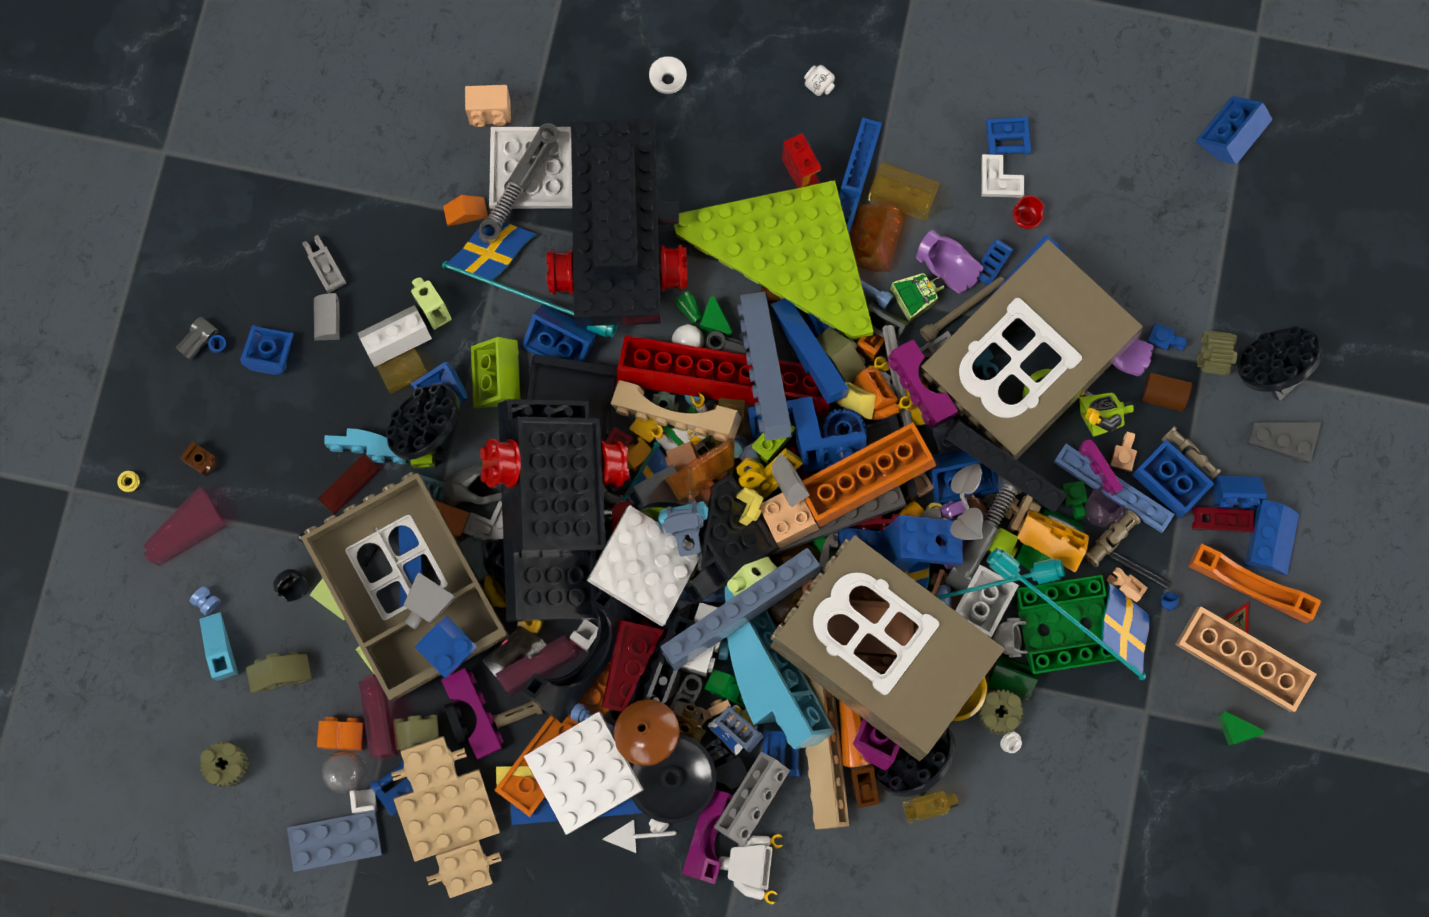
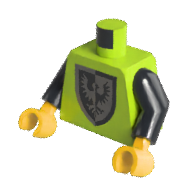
(1103, 412)

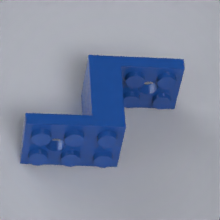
(815, 452)
(911, 541)

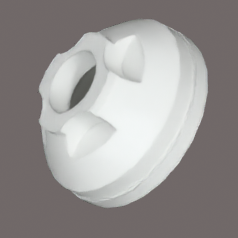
(667, 66)

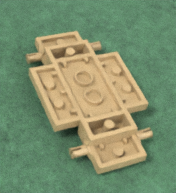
(446, 816)

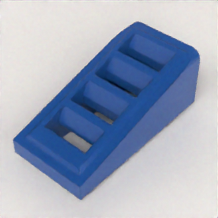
(1001, 247)

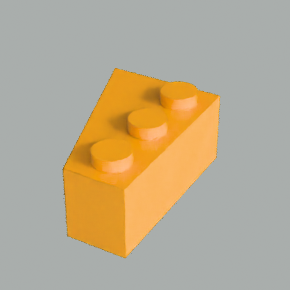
(1054, 539)

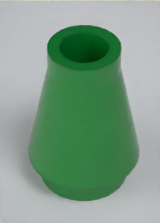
(688, 306)

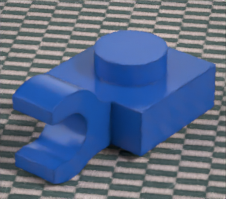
(1163, 337)

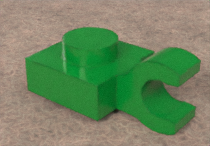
(1075, 497)

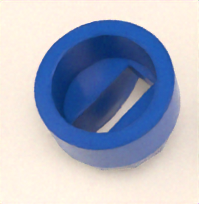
(222, 343)
(1169, 601)

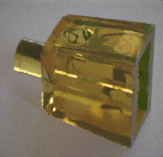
(923, 807)

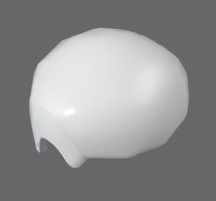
(688, 335)

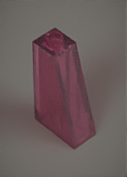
(185, 528)
(550, 658)
(377, 719)

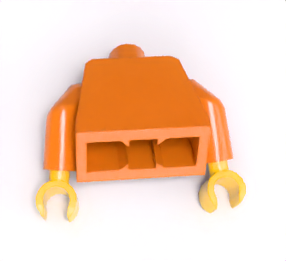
(874, 382)

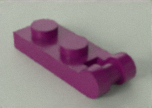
(1100, 466)

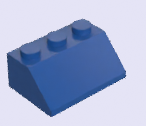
(1235, 129)
(556, 336)
(947, 466)
(1272, 537)

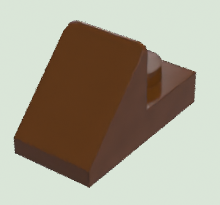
(864, 786)

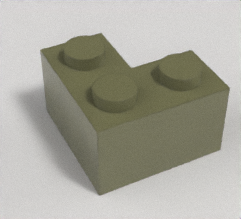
(842, 354)
(278, 671)

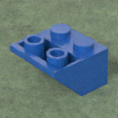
(1238, 491)

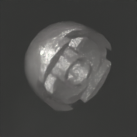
(344, 771)

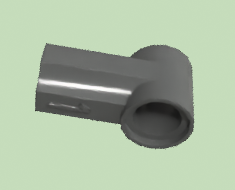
(198, 336)
(727, 344)

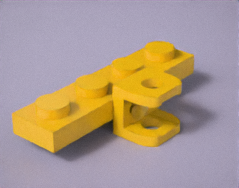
(762, 479)

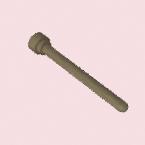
(930, 331)

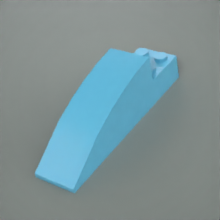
(774, 686)

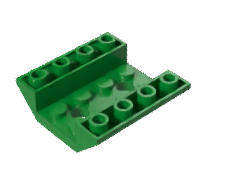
(1066, 643)

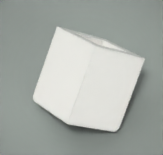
(585, 635)
(363, 801)

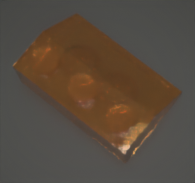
(876, 236)
(702, 471)

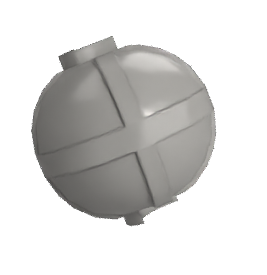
(1009, 637)

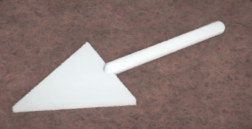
(626, 836)

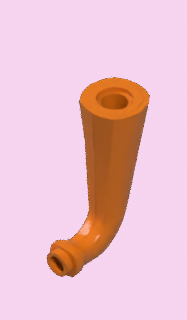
(849, 726)

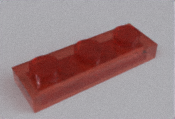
(348, 484)

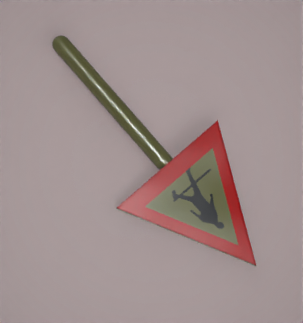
(1239, 618)

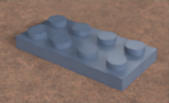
(334, 841)

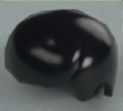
(290, 585)

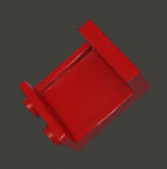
(800, 161)

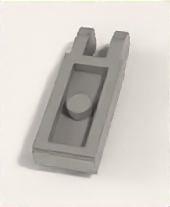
(325, 266)

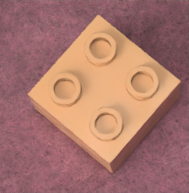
(488, 105)
(788, 522)

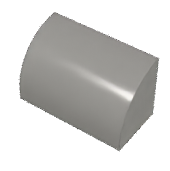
(326, 317)
(789, 481)

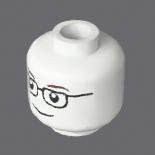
(819, 80)

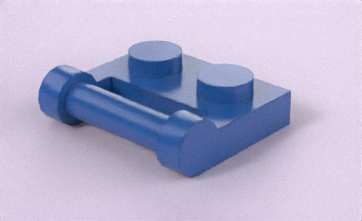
(1008, 129)
(775, 747)
(388, 798)

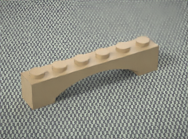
(720, 423)

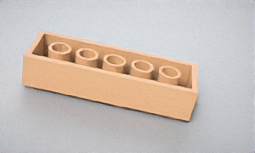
(1245, 659)

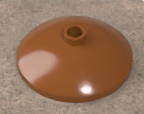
(655, 741)

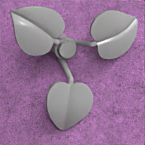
(970, 523)

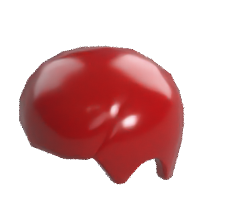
(1028, 212)

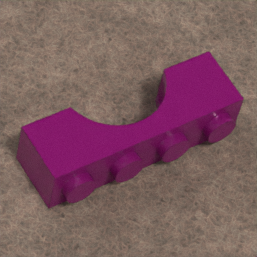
(934, 407)
(484, 738)
(701, 858)

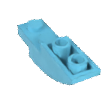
(362, 440)

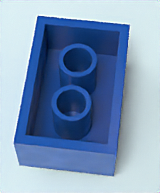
(1173, 479)

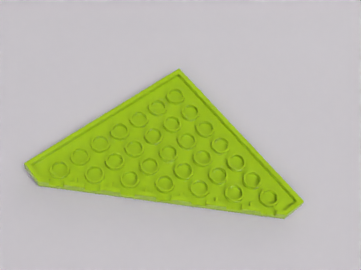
(792, 246)

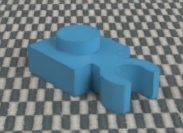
(983, 361)

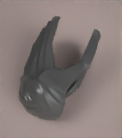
(458, 488)

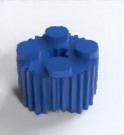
(842, 419)

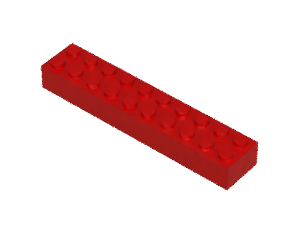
(707, 371)

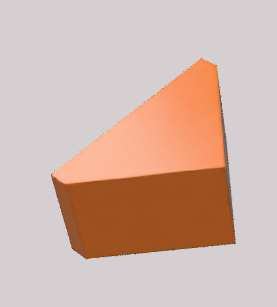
(465, 209)
(870, 346)

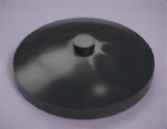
(678, 785)

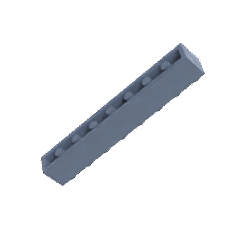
(765, 366)
(741, 609)

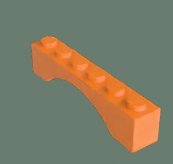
(1282, 598)

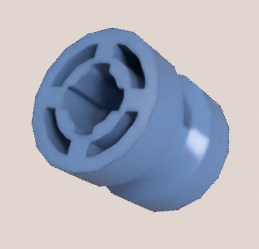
(204, 600)

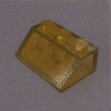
(904, 190)

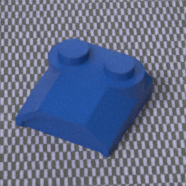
(266, 350)
(444, 375)
(446, 647)

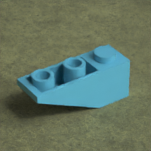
(217, 647)

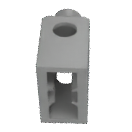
(426, 601)

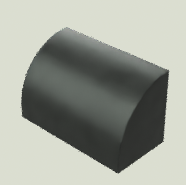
(882, 317)

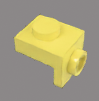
(753, 502)

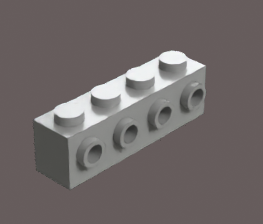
(752, 798)

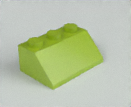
(495, 372)

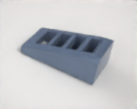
(752, 742)

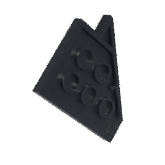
(726, 539)

